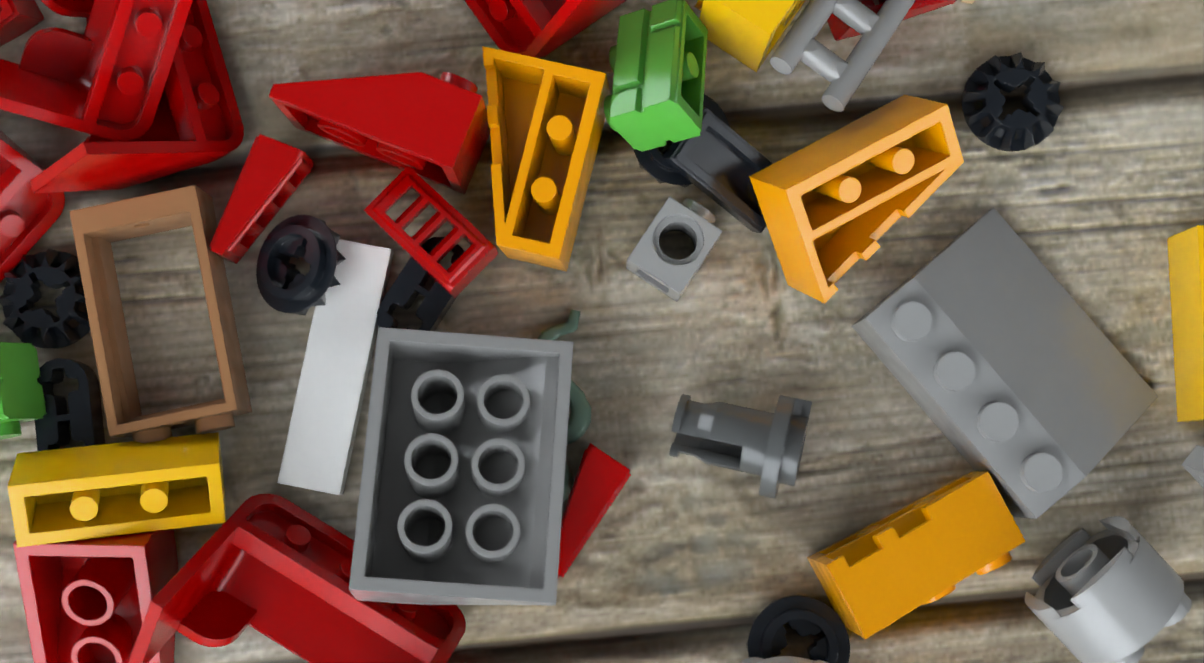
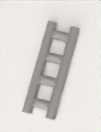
(843, 75)

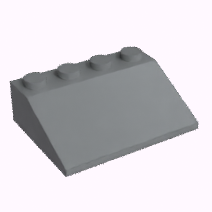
(1007, 365)
(463, 470)

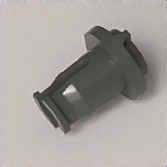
(745, 438)

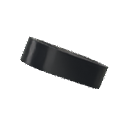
(410, 285)
(83, 405)

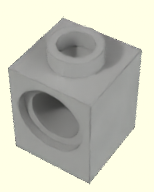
(659, 270)

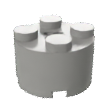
(1107, 593)

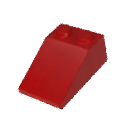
(396, 119)
(93, 595)

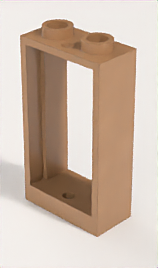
(136, 217)

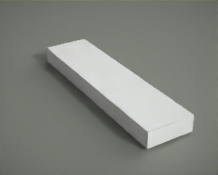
(336, 372)

